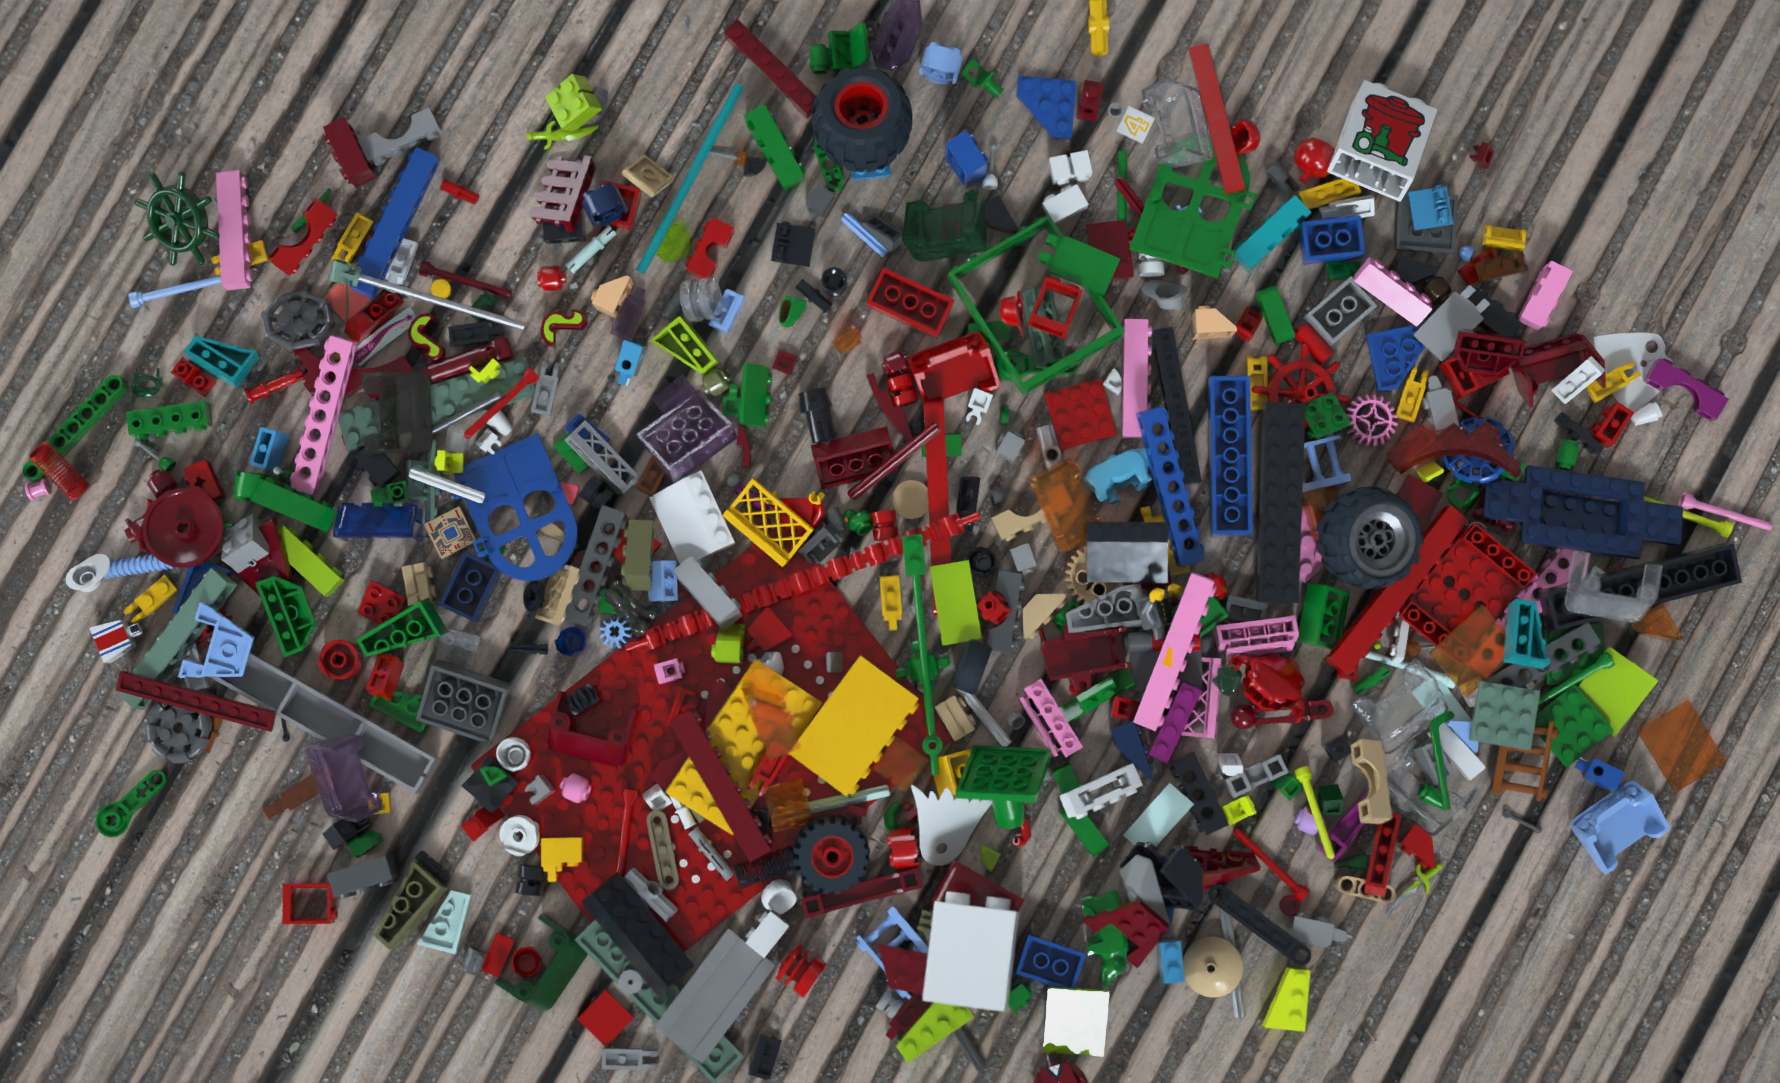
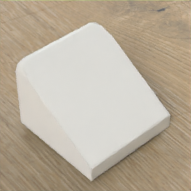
(656, 798)

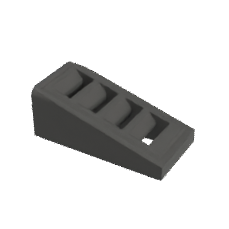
(890, 241)

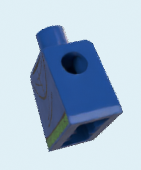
(1609, 776)

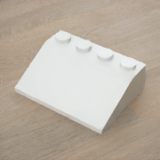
(692, 518)

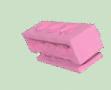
(1257, 635)
(1053, 718)

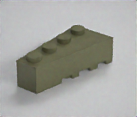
(413, 901)

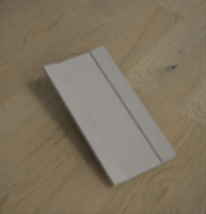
(714, 996)

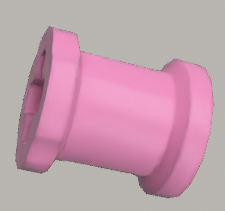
(37, 489)

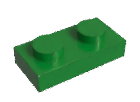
(570, 455)

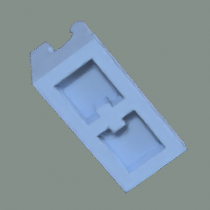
(732, 305)
(663, 581)

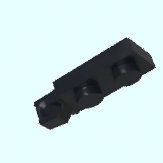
(474, 333)
(1577, 432)
(968, 498)

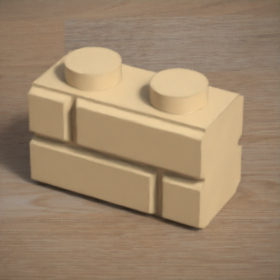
(418, 583)
(955, 717)

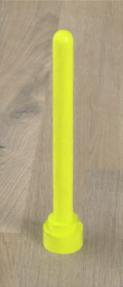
(1723, 528)
(1304, 774)

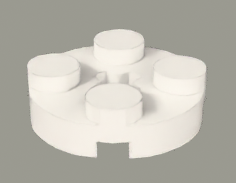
(530, 833)

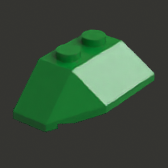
(288, 613)

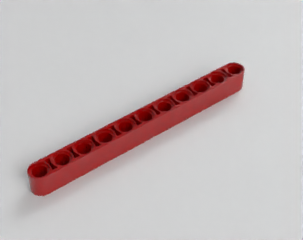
(937, 482)

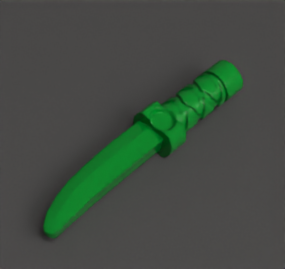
(302, 220)

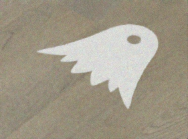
(946, 822)

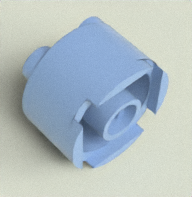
(941, 63)

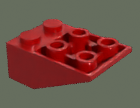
(1465, 382)

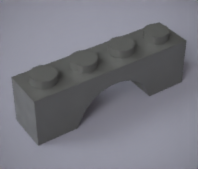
(1009, 586)

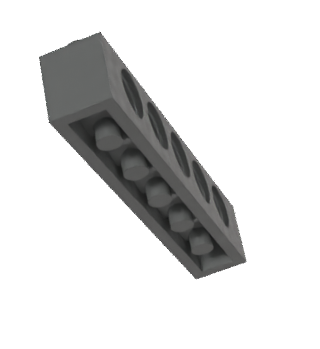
(606, 516)
(1584, 633)

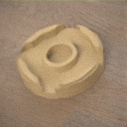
(911, 499)

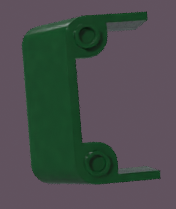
(558, 974)

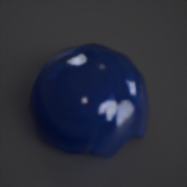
(571, 642)

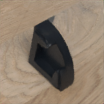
(754, 166)

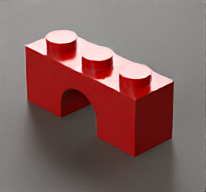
(715, 234)

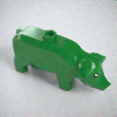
(1109, 940)

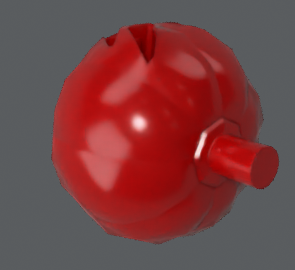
(1313, 158)

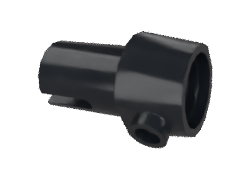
(817, 406)

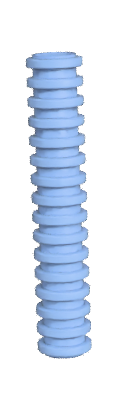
(135, 566)

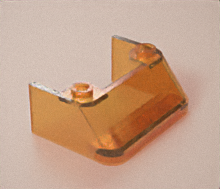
(771, 721)

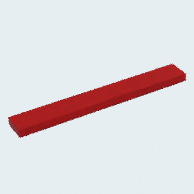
(1216, 119)

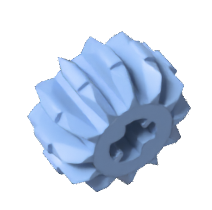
(608, 632)

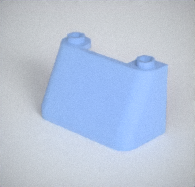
(1618, 823)

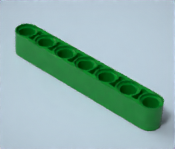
(85, 424)

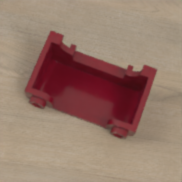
(966, 881)

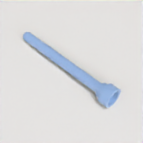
(137, 299)

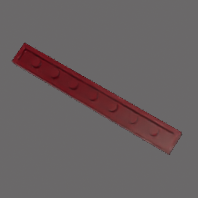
(196, 701)

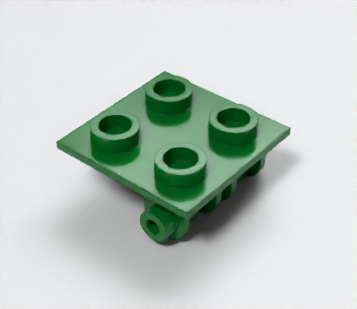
(1325, 416)

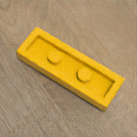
(1328, 192)

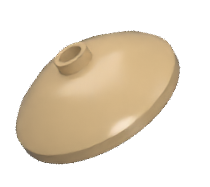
(1222, 956)

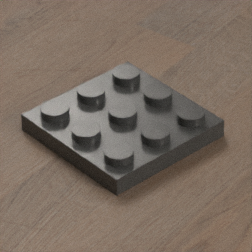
(1430, 240)

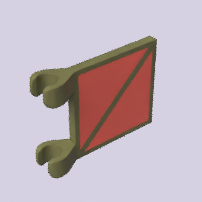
(346, 302)

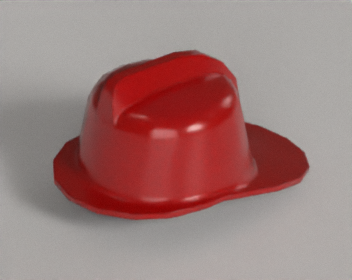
(1012, 311)

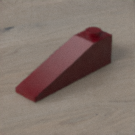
(1223, 867)

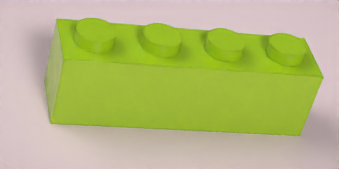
(309, 563)

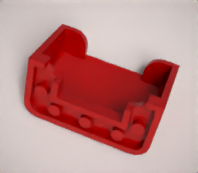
(954, 368)

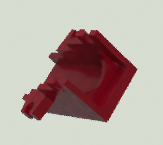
(1083, 654)

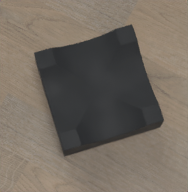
(487, 795)

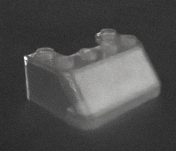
(1181, 123)
(1404, 710)

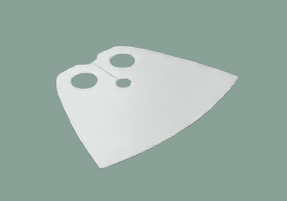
(1622, 349)

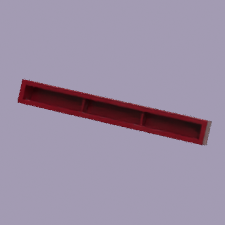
(721, 785)

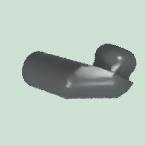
(1206, 641)

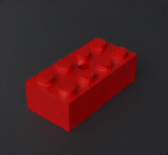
(894, 292)

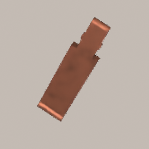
(293, 797)

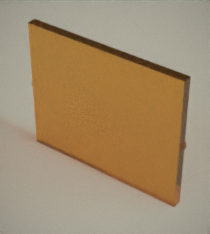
(1472, 651)
(1681, 746)

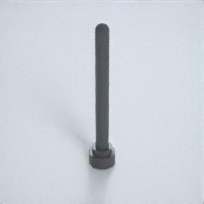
(466, 412)

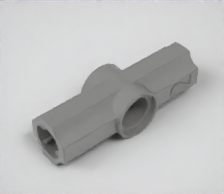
(1048, 442)
(650, 894)

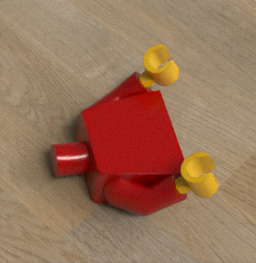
(809, 509)

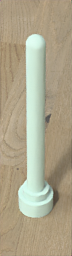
(1387, 660)

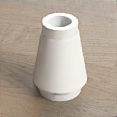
(1646, 414)
(500, 423)

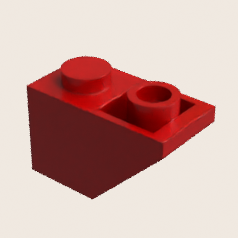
(1420, 844)

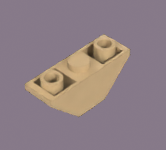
(1039, 612)

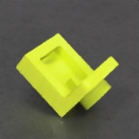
(490, 371)
(449, 463)
(1238, 809)

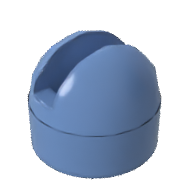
(1466, 253)

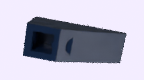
(1128, 743)

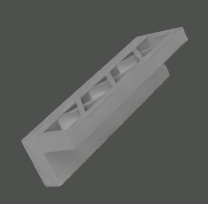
(597, 463)

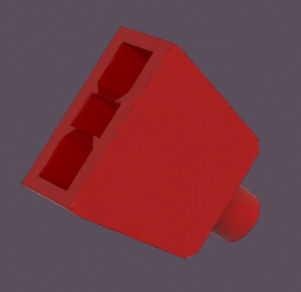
(766, 632)

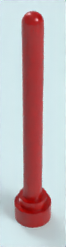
(528, 378)
(629, 797)
(1299, 891)

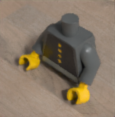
(1155, 609)

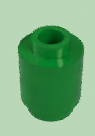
(819, 59)
(1567, 454)

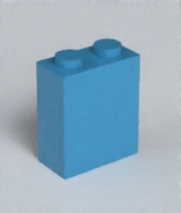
(1170, 961)

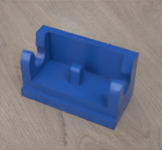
(584, 434)

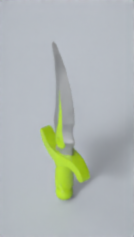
(1413, 886)

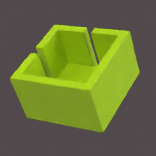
(570, 106)

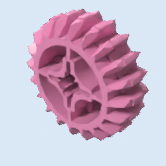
(1362, 419)

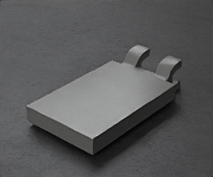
(1442, 327)

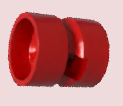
(902, 390)
(884, 524)

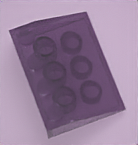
(687, 436)

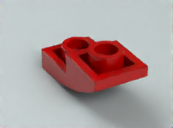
(193, 377)

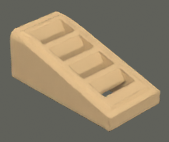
(554, 532)

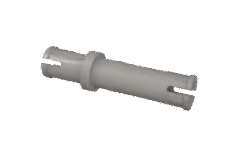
(711, 853)

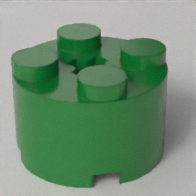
(246, 483)

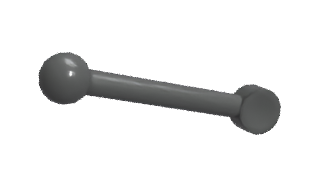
(1507, 814)

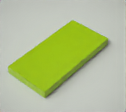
(955, 602)

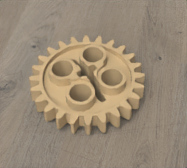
(1080, 566)

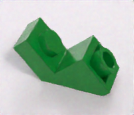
(393, 493)

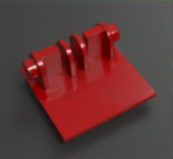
(381, 603)

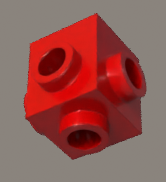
(993, 607)

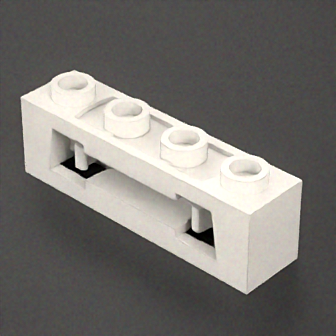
(1128, 780)

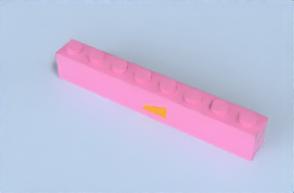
(1174, 651)

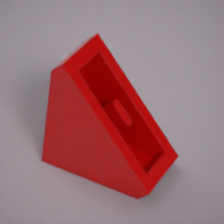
(1248, 324)
(1124, 708)

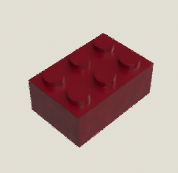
(348, 152)

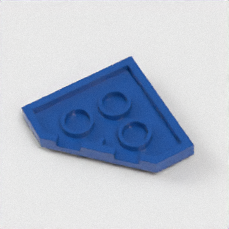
(1049, 103)
(1393, 355)

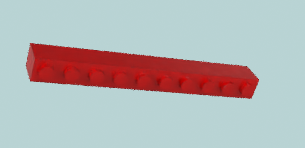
(1391, 599)

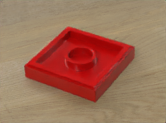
(606, 1018)

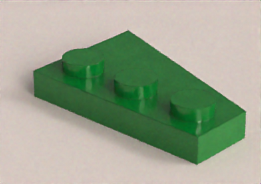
(401, 708)

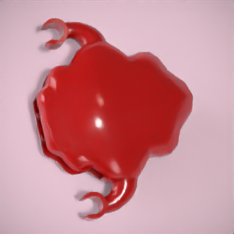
(1272, 682)

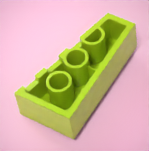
(932, 1027)

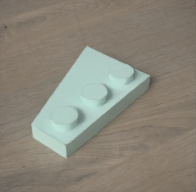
(448, 923)

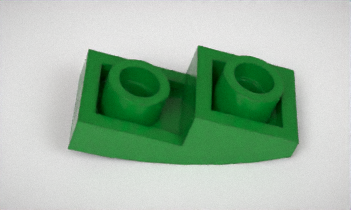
(999, 329)

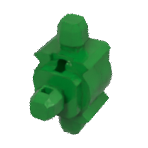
(914, 666)

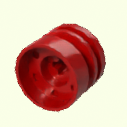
(801, 970)

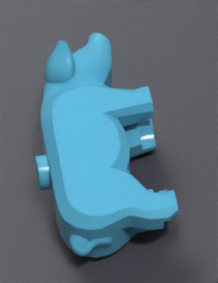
(1119, 472)

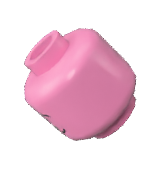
(575, 788)

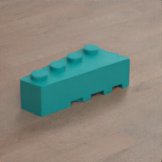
(1272, 233)

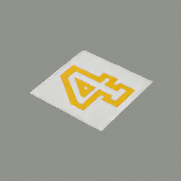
(1135, 124)

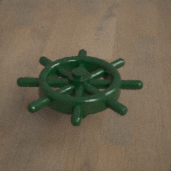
(177, 218)

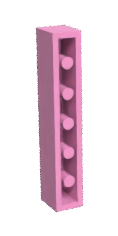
(233, 230)
(1135, 375)

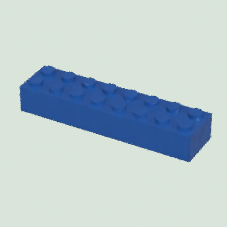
(1229, 456)

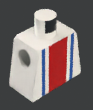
(115, 639)

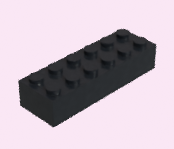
(637, 933)

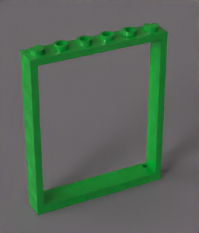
(994, 251)

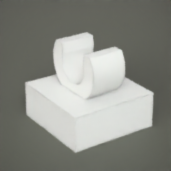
(486, 440)

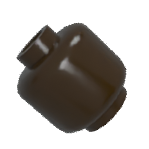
(1436, 289)

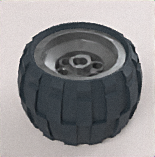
(1387, 520)

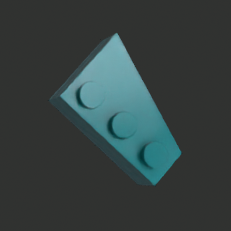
(222, 360)
(1523, 636)

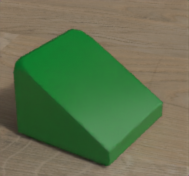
(1287, 785)

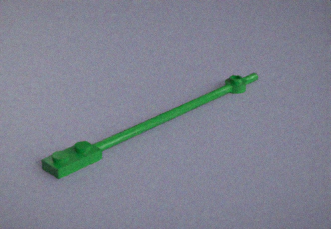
(915, 567)

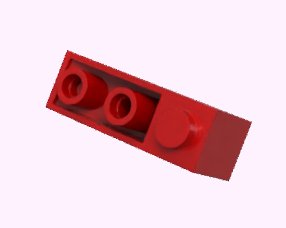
(372, 316)

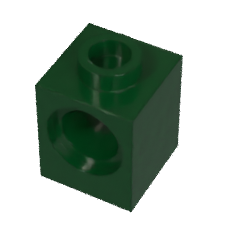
(1330, 800)

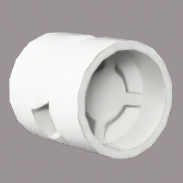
(1150, 266)

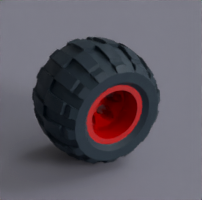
(845, 137)

